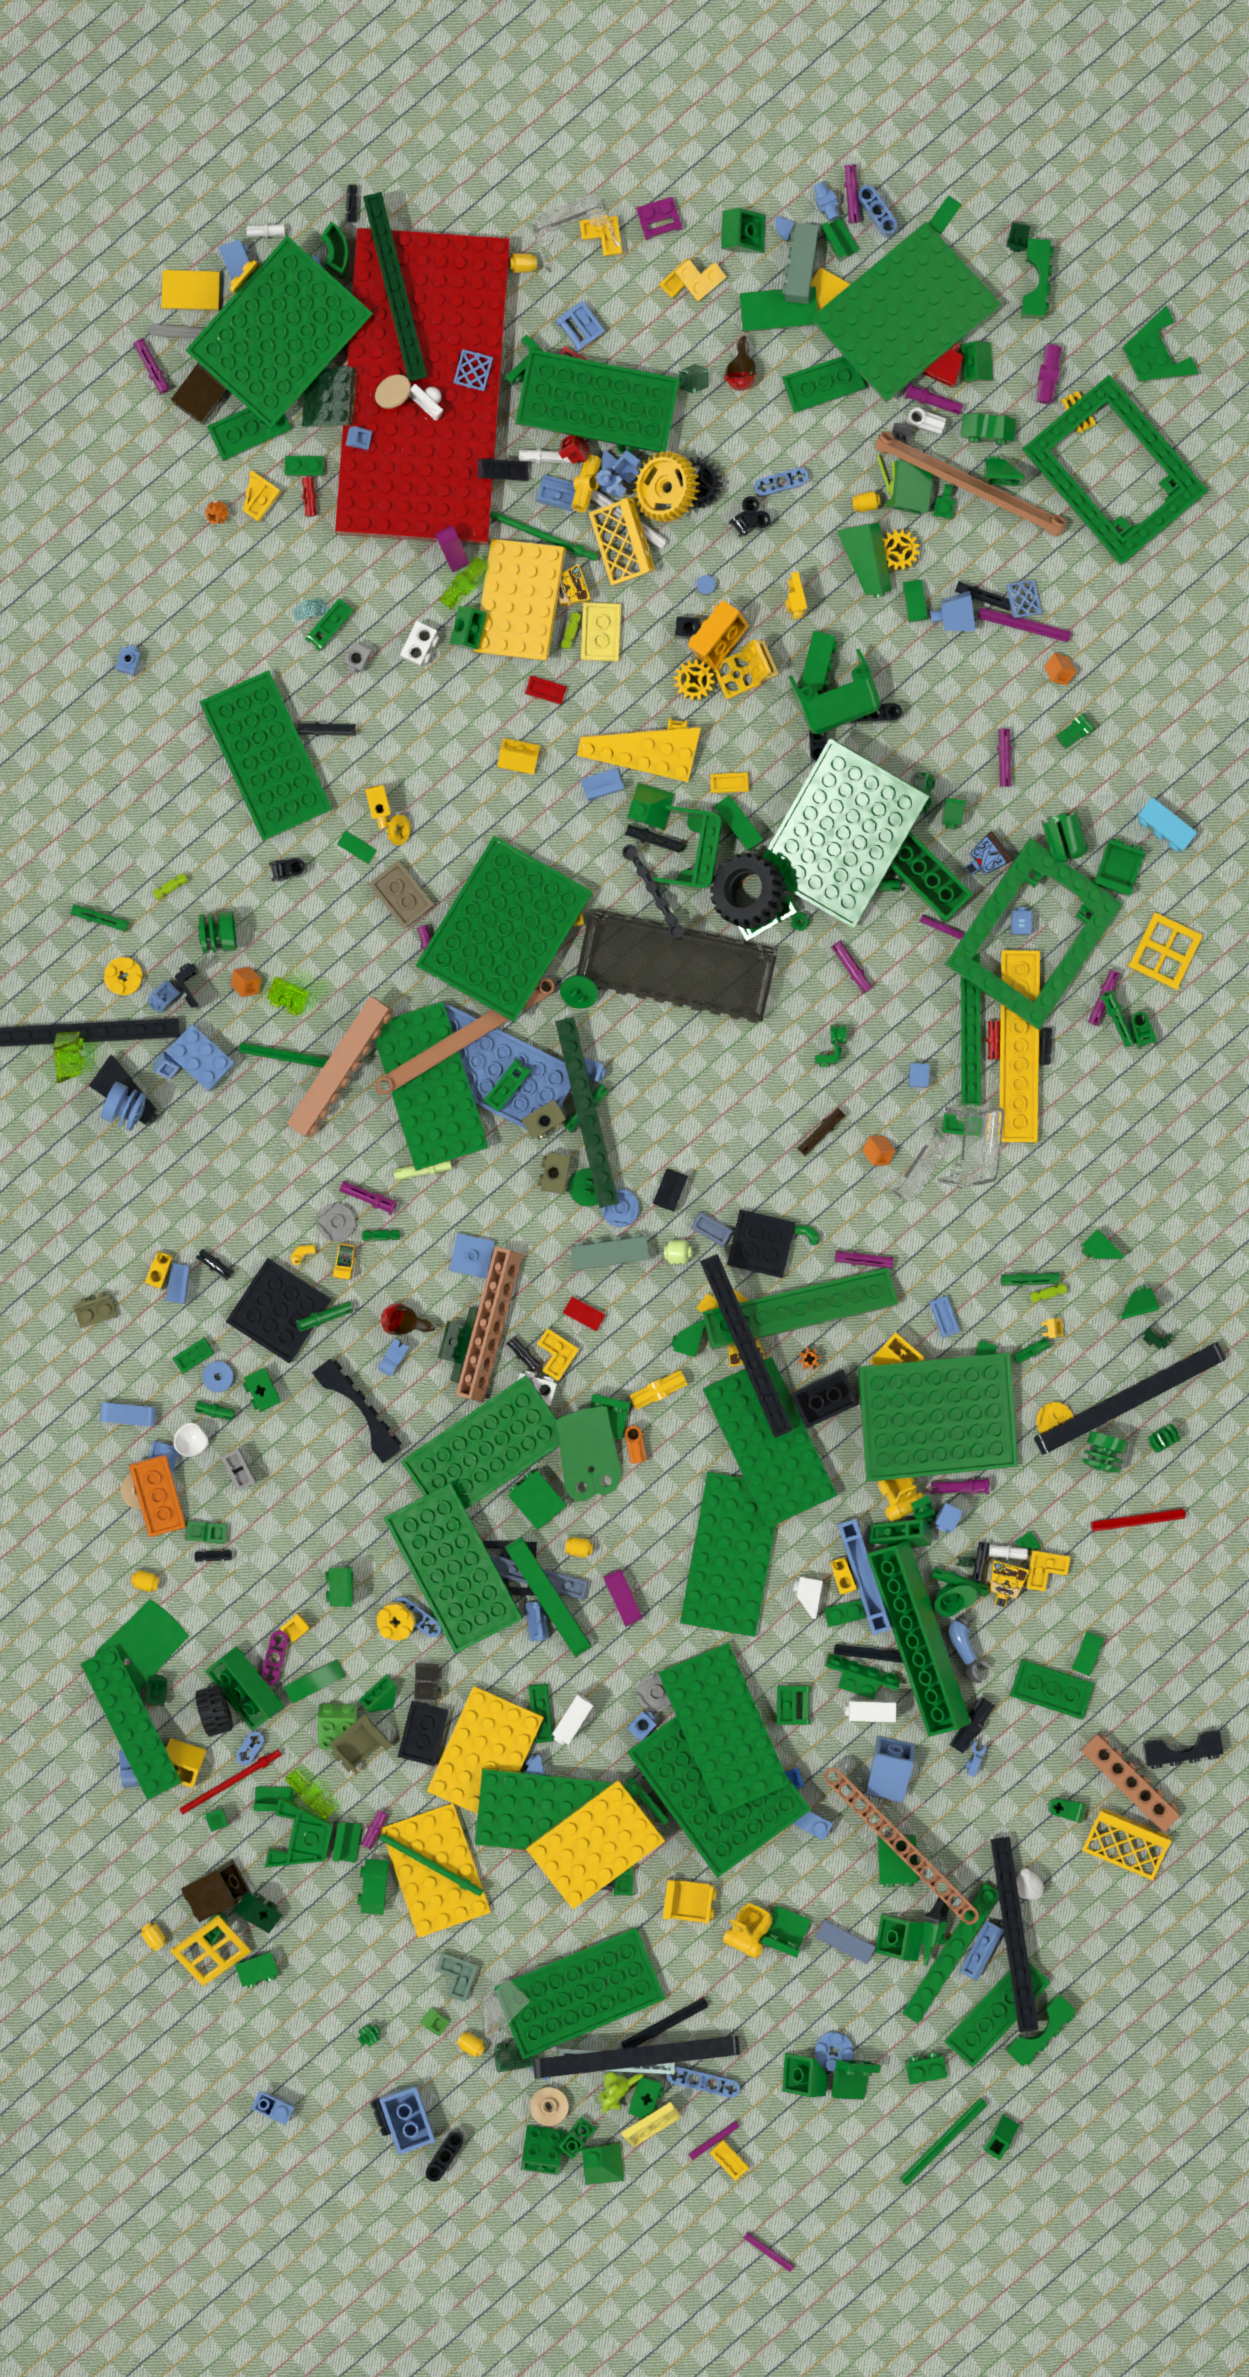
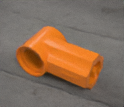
(635, 1446)

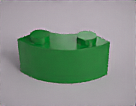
(337, 249)
(988, 428)
(374, 1886)

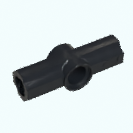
(977, 1717)

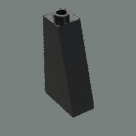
(114, 1071)

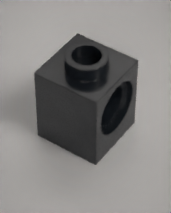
(681, 622)

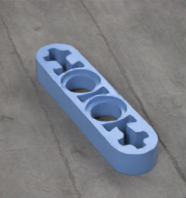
(703, 2079)

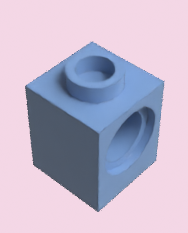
(638, 1733)

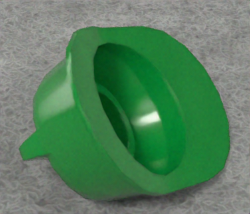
(954, 1599)

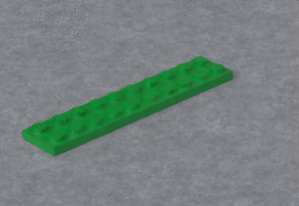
(807, 1306)

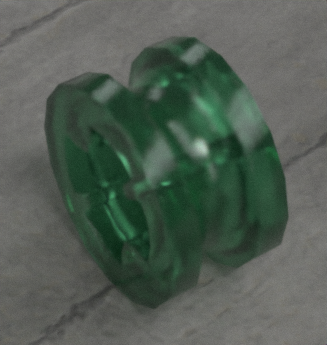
(964, 1561)

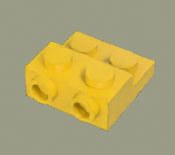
(795, 602)

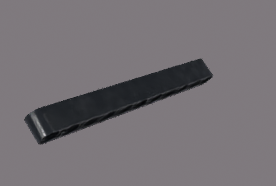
(1129, 1398)
(636, 2057)

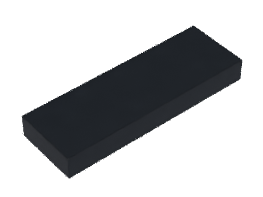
(502, 470)

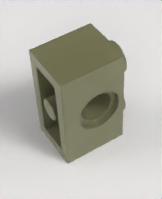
(550, 1110)
(557, 1184)

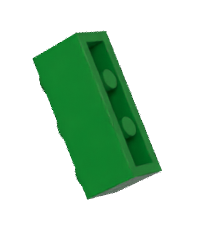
(818, 661)

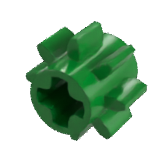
(369, 2035)

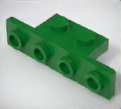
(861, 1678)

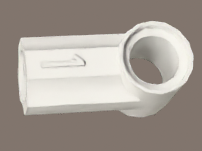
(928, 421)

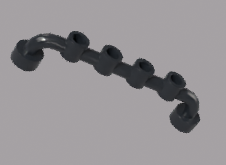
(676, 931)

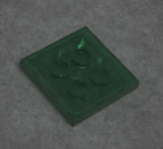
(330, 398)

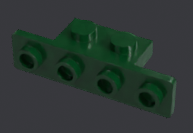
(456, 1343)

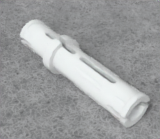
(541, 456)

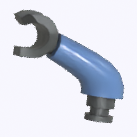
(960, 1638)

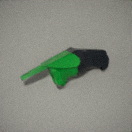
(934, 1927)

